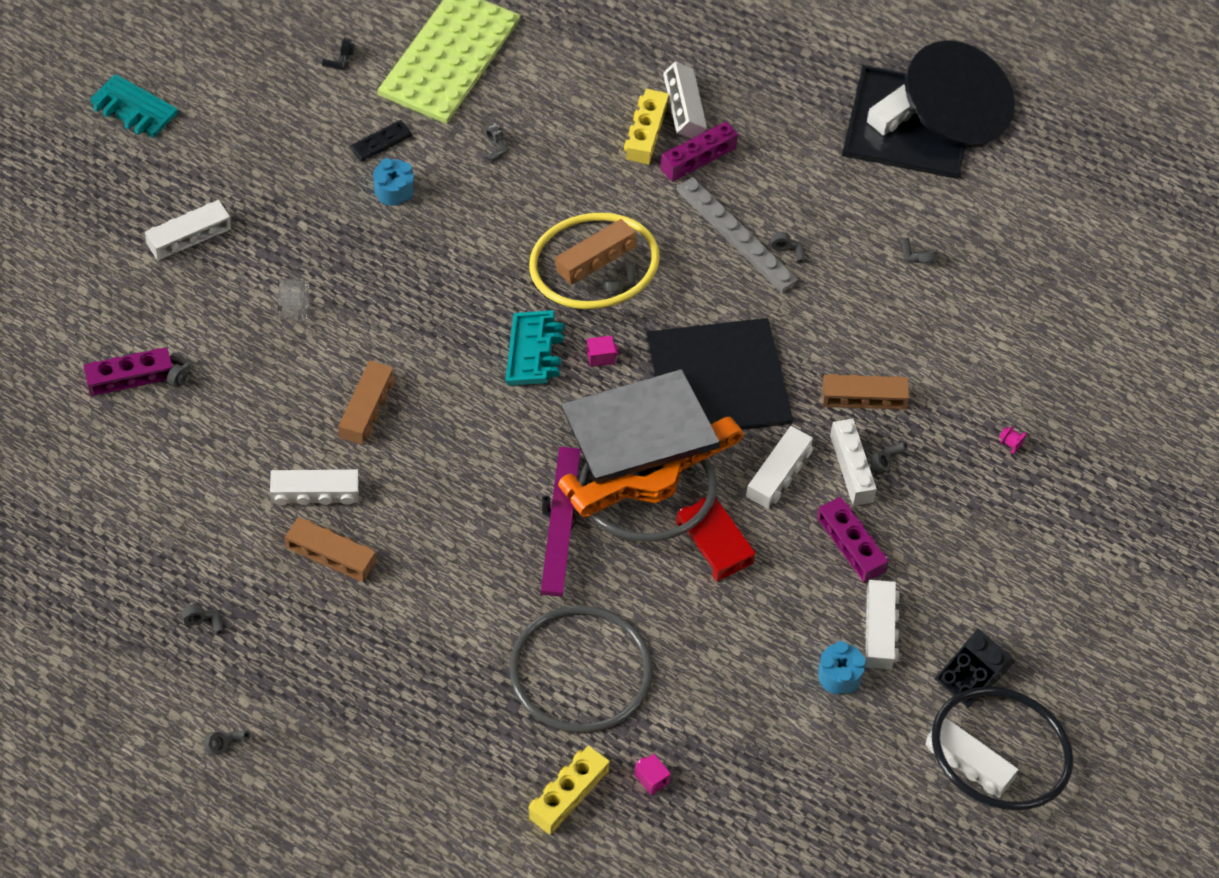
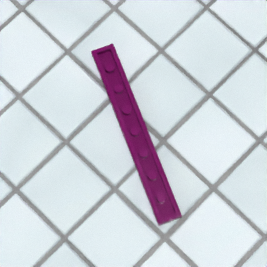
(559, 526)

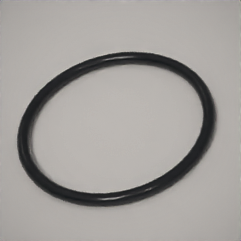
(978, 796)

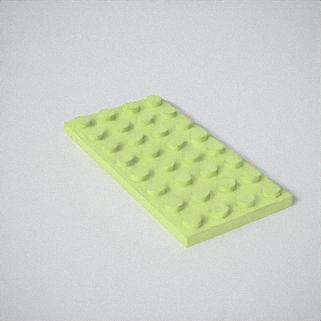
(448, 57)

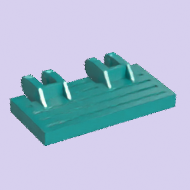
(133, 106)
(532, 347)

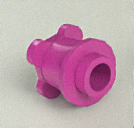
(1012, 438)

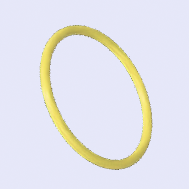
(599, 303)

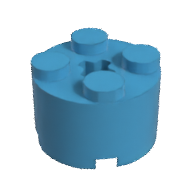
(393, 181)
(841, 668)

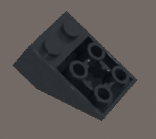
(975, 665)

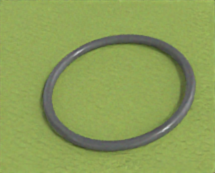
(659, 536)
(572, 727)

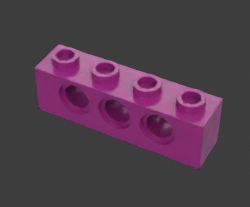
(699, 151)
(139, 372)
(865, 566)

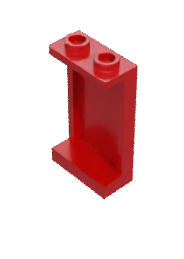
(718, 539)

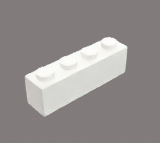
(685, 100)
(890, 112)
(187, 230)
(853, 462)
(779, 467)
(314, 486)
(881, 624)
(974, 759)

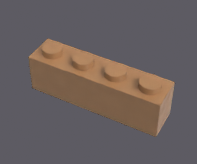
(596, 251)
(865, 391)
(366, 402)
(330, 549)

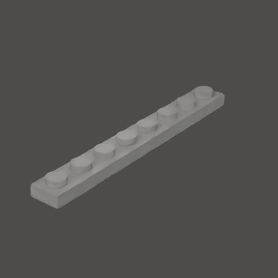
(737, 235)

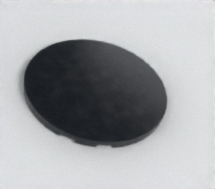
(959, 93)

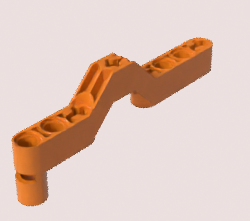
(651, 488)

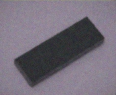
(381, 140)

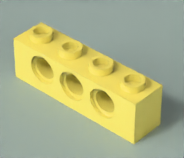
(647, 126)
(551, 817)

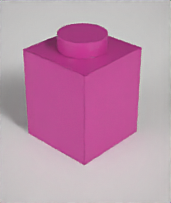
(601, 351)
(652, 774)

